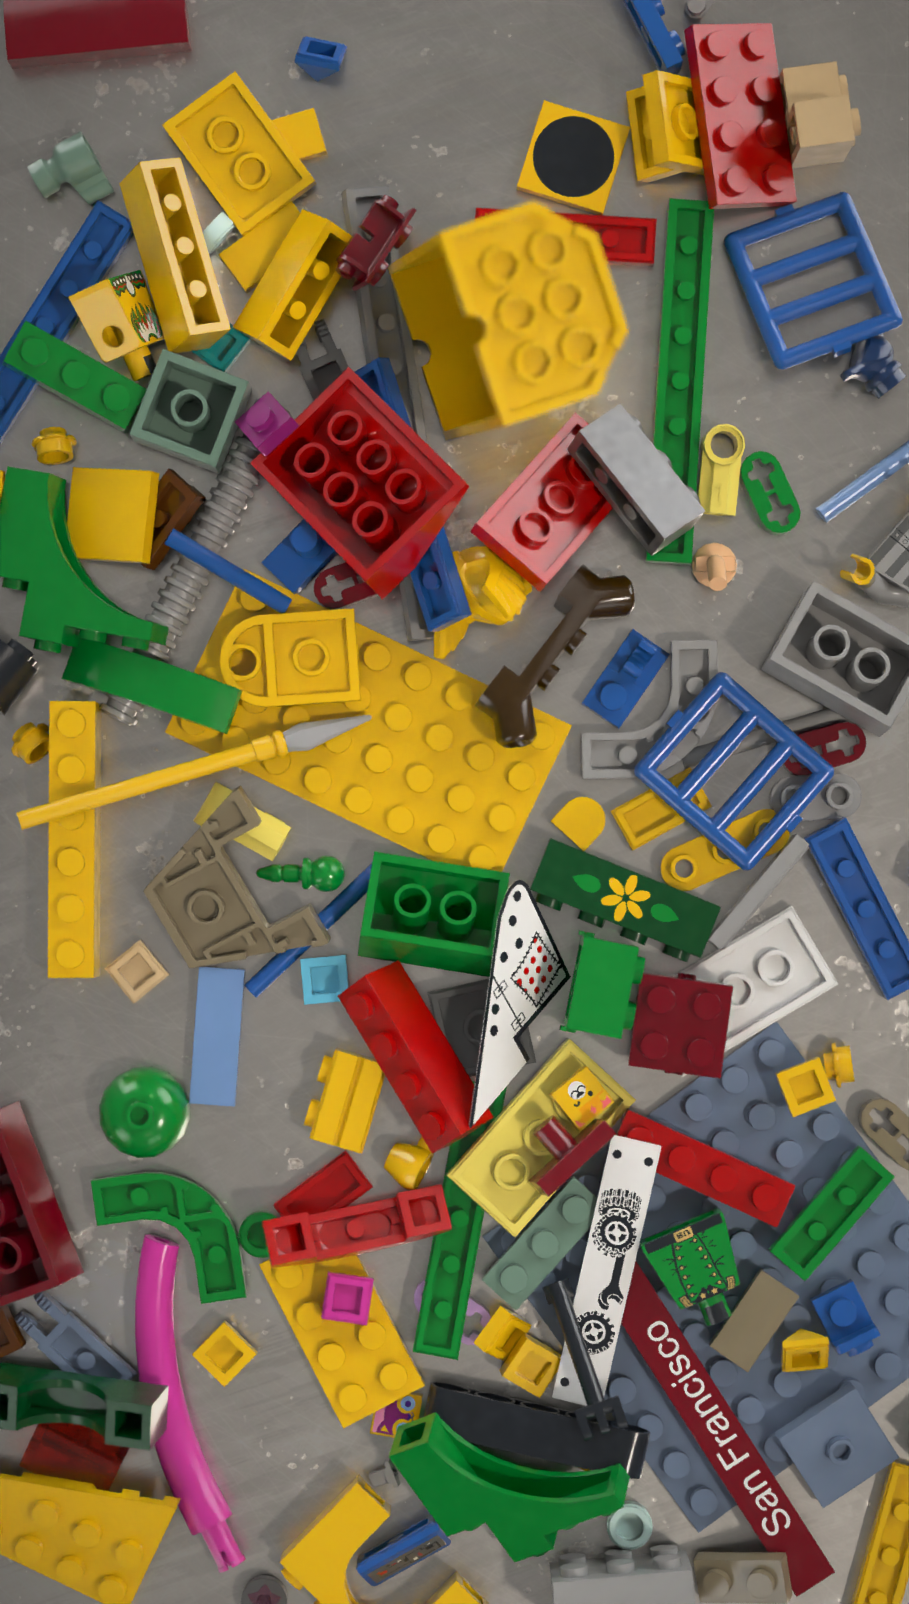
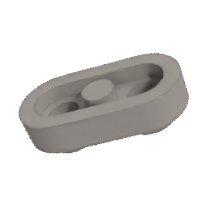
(822, 805)

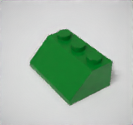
(431, 913)

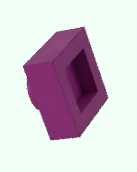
(266, 423)

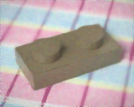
(743, 1577)

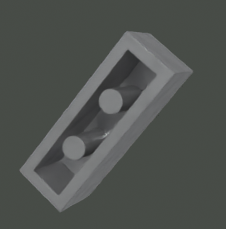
(636, 479)

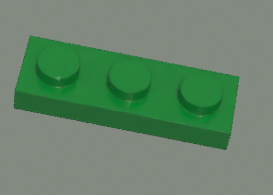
(831, 1213)

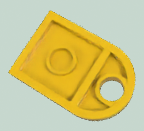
(298, 658)

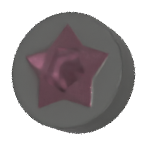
(264, 1590)

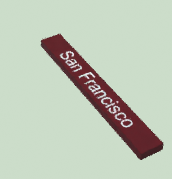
(721, 1434)

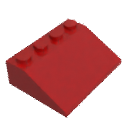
(364, 482)

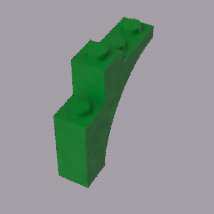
(41, 560)
(518, 1503)

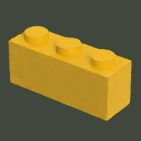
(294, 285)

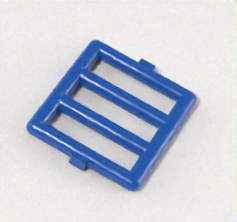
(855, 241)
(753, 714)

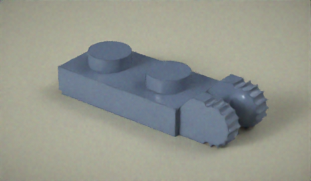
(72, 1343)

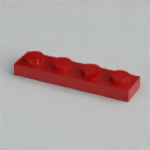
(711, 1170)

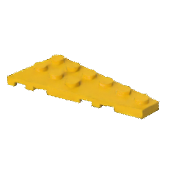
(82, 1534)

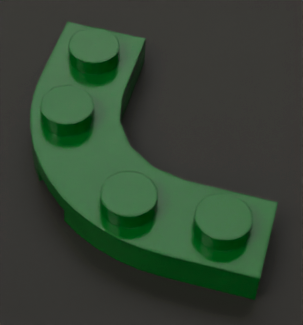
(189, 1210)

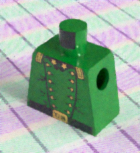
(696, 1263)

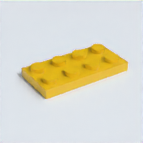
(354, 1363)

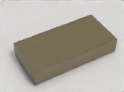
(754, 1320)

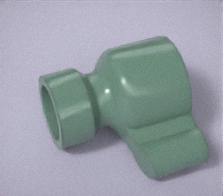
(72, 163)

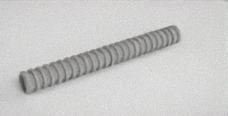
(189, 576)

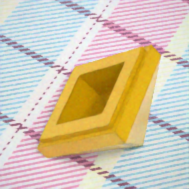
(804, 1351)

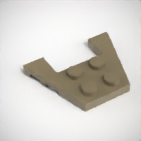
(210, 906)

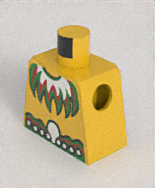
(121, 321)

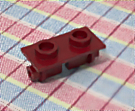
(367, 259)

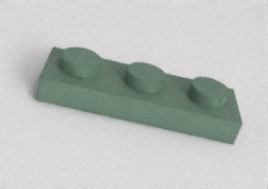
(542, 1244)

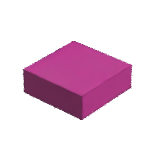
(347, 1298)

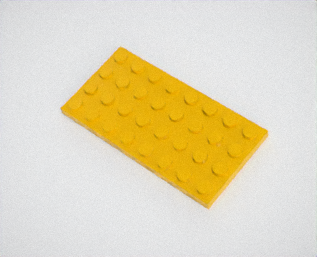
(415, 771)

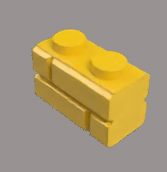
(346, 1101)

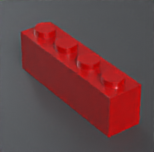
(413, 1055)

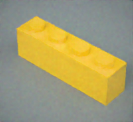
(174, 255)

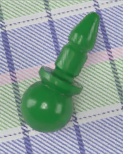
(323, 873)

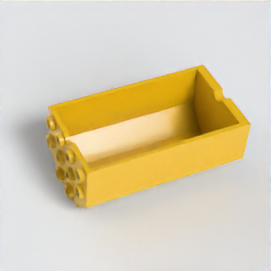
(511, 317)

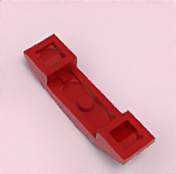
(356, 1228)

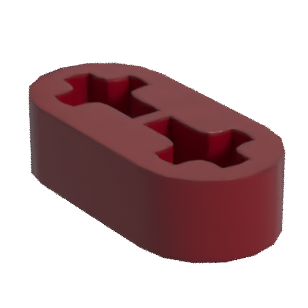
(351, 595)
(826, 735)

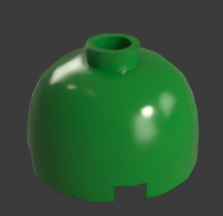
(144, 1112)

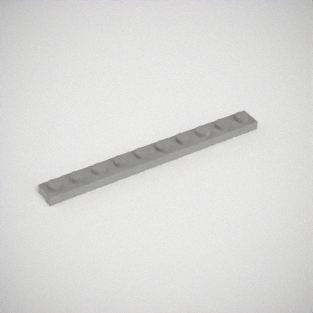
(388, 336)

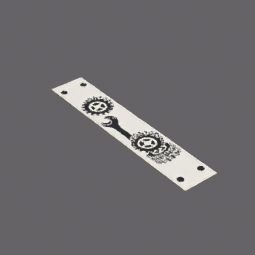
(609, 1259)

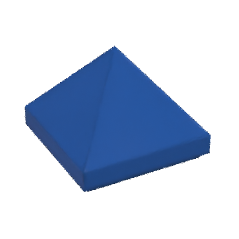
(320, 57)

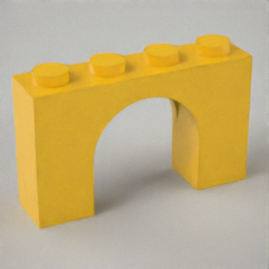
(325, 1547)

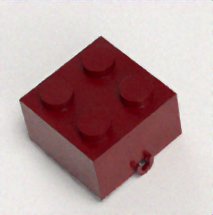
(681, 1025)

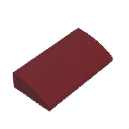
(92, 30)

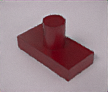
(567, 1151)

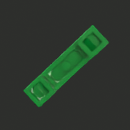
(153, 684)

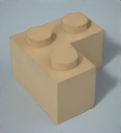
(818, 114)

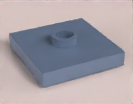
(836, 1445)

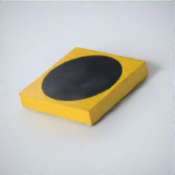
(573, 158)

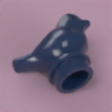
(874, 365)

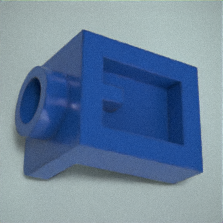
(845, 1319)

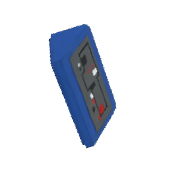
(402, 1551)

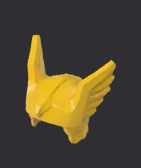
(492, 591)

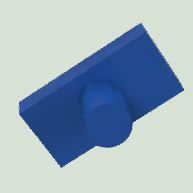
(299, 557)

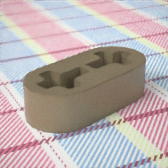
(879, 1135)

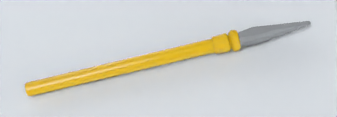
(297, 738)

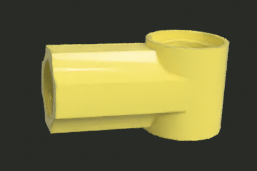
(718, 475)
(263, 839)

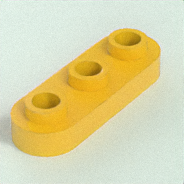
(704, 857)

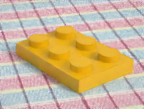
(239, 153)

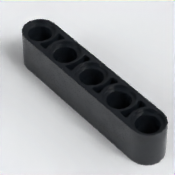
(536, 1429)

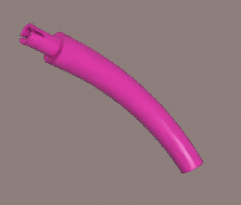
(178, 1447)

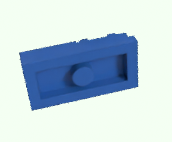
(625, 679)

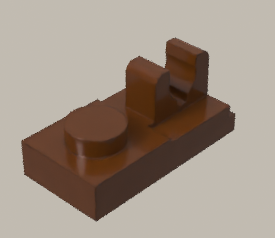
(174, 509)

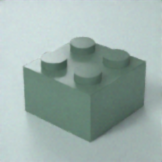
(190, 411)

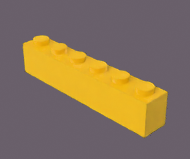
(74, 842)

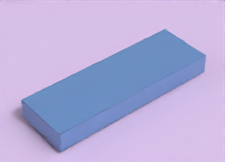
(217, 1036)

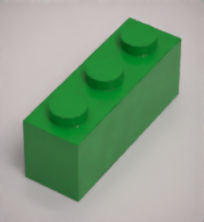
(74, 376)

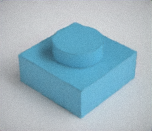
(324, 978)

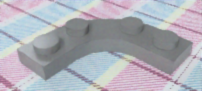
(618, 753)

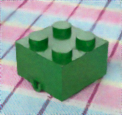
(602, 987)

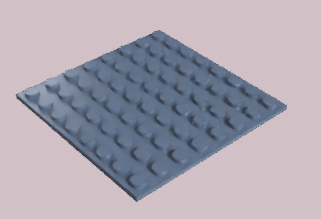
(752, 1122)

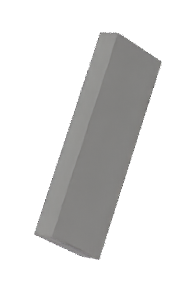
(758, 892)

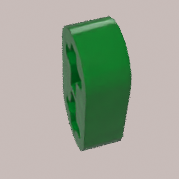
(779, 488)

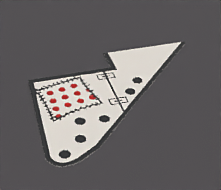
(521, 984)

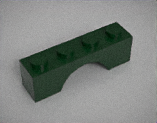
(118, 1409)

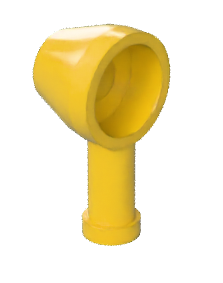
(409, 1163)

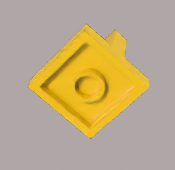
(664, 127)

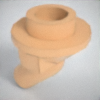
(714, 566)

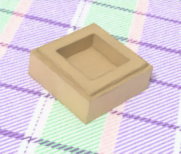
(137, 971)

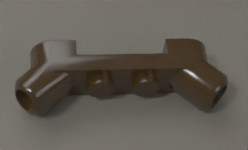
(581, 600)

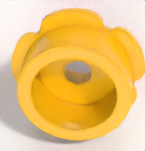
(54, 446)
(31, 742)
(839, 1065)

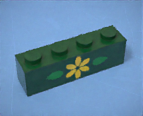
(624, 898)

